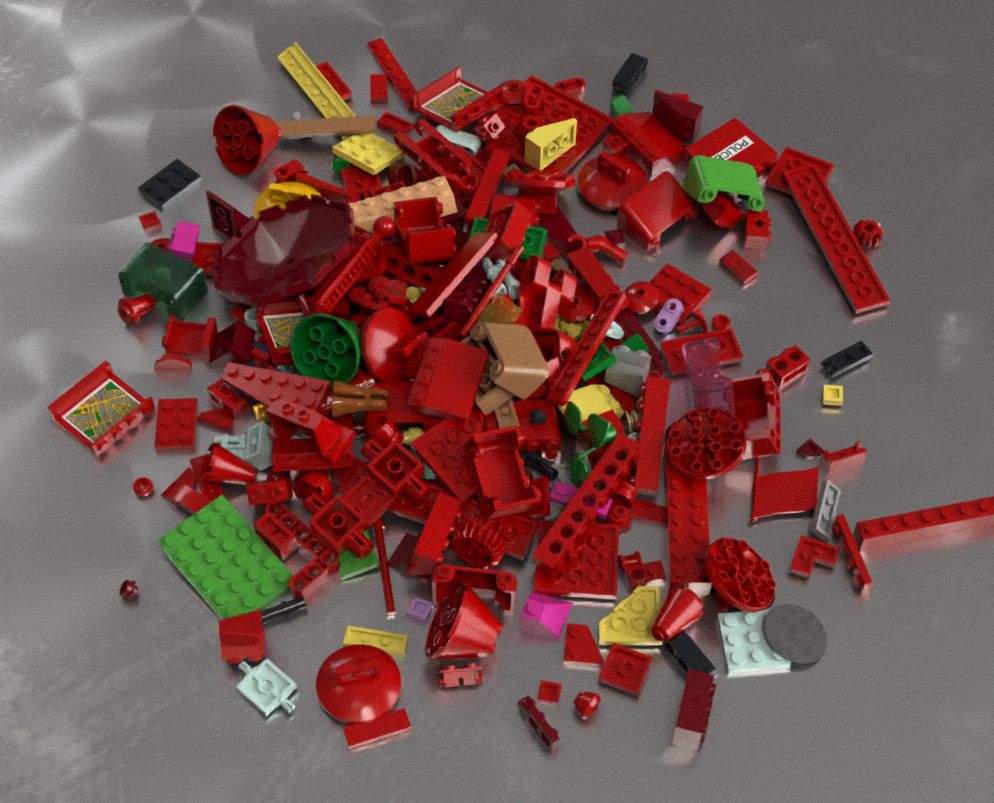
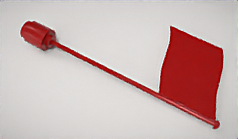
(783, 490)

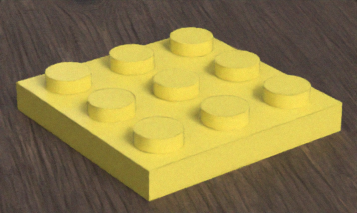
(368, 152)

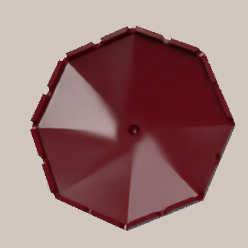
(284, 250)

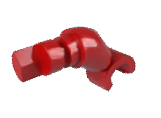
(597, 244)

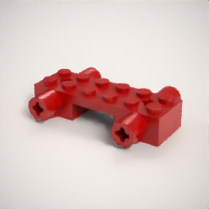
(368, 498)

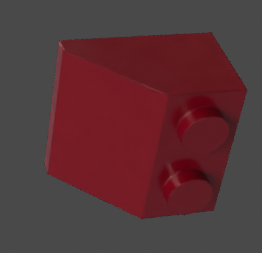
(233, 345)

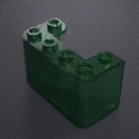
(164, 279)

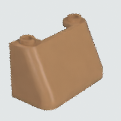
(519, 361)

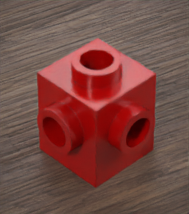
(489, 128)

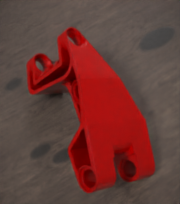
(543, 302)

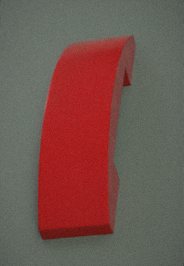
(185, 497)

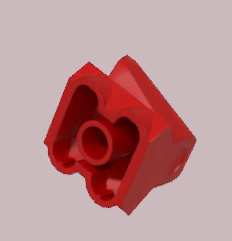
(242, 637)

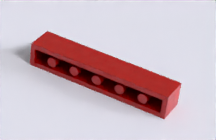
(651, 435)

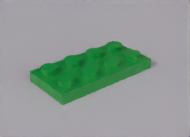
(532, 243)

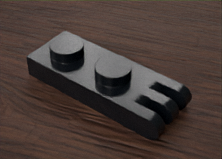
(847, 359)

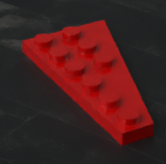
(272, 385)

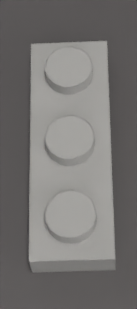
(825, 510)

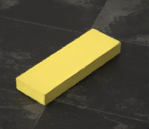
(391, 643)

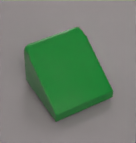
(620, 106)
(636, 343)

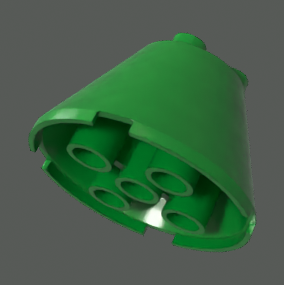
(326, 348)

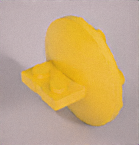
(280, 193)

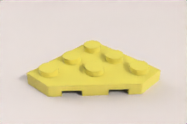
(632, 619)

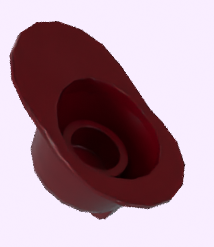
(403, 171)

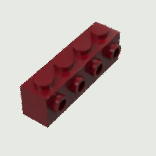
(466, 295)

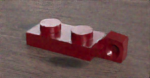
(539, 724)

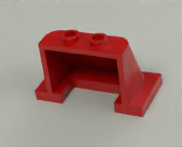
(289, 418)

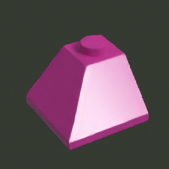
(544, 615)

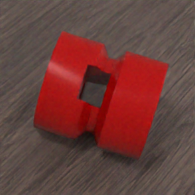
(384, 432)

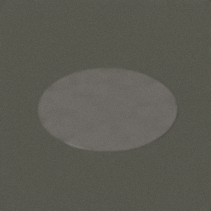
(795, 633)

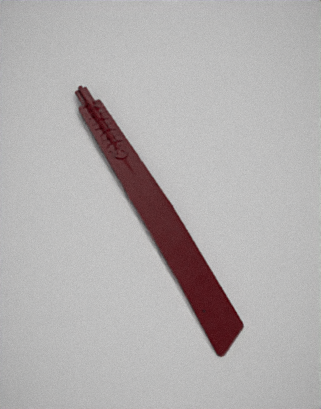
(559, 232)

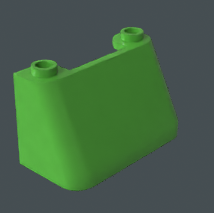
(710, 175)

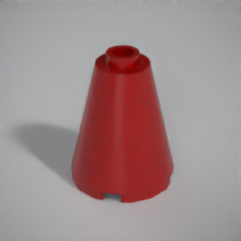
(226, 467)
(677, 613)

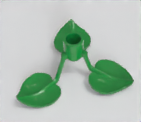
(599, 432)

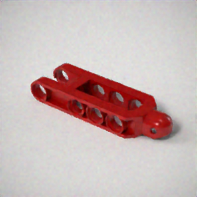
(432, 142)

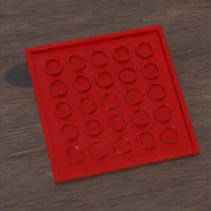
(553, 108)

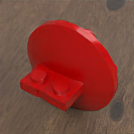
(610, 180)
(541, 186)
(369, 303)
(388, 342)
(706, 443)
(739, 575)
(358, 684)

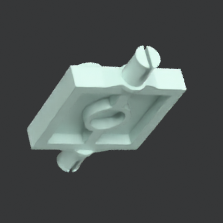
(266, 687)

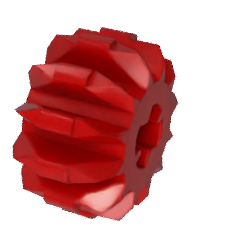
(528, 125)
(868, 233)

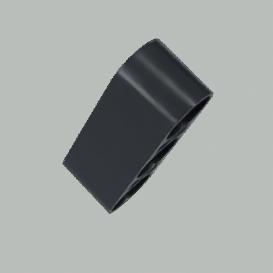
(629, 73)
(689, 655)

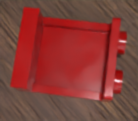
(190, 338)

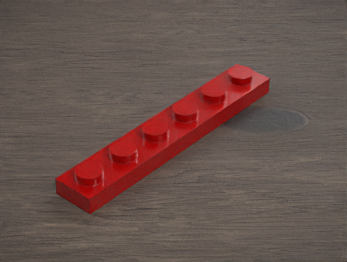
(394, 72)

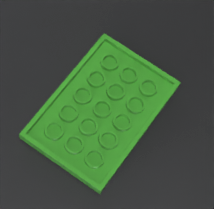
(226, 560)

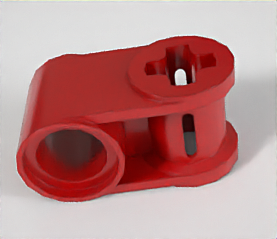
(288, 171)
(632, 567)

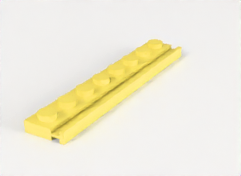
(314, 84)

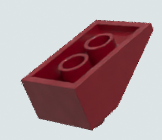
(678, 115)
(224, 216)

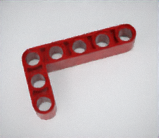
(305, 546)

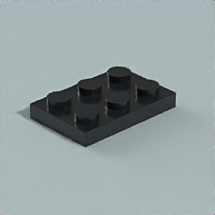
(169, 184)

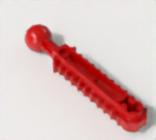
(350, 268)

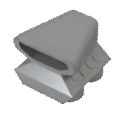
(629, 369)

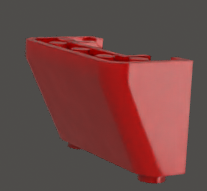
(654, 209)
(485, 581)

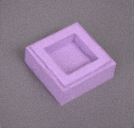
(420, 610)

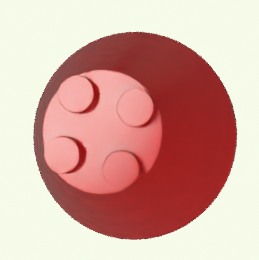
(244, 138)
(462, 627)

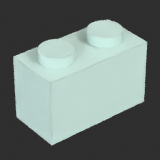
(259, 446)

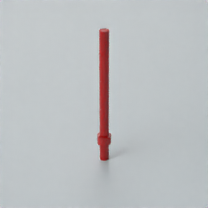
(510, 262)
(378, 527)

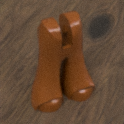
(346, 400)

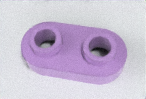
(670, 316)

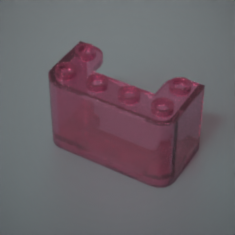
(700, 371)

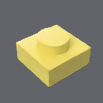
(832, 395)

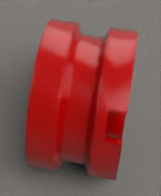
(624, 495)

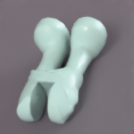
(492, 272)

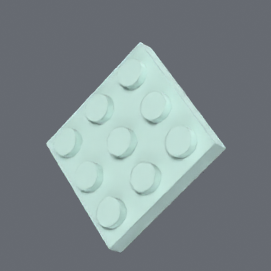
(746, 643)

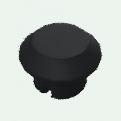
(537, 417)

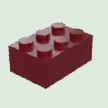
(694, 710)

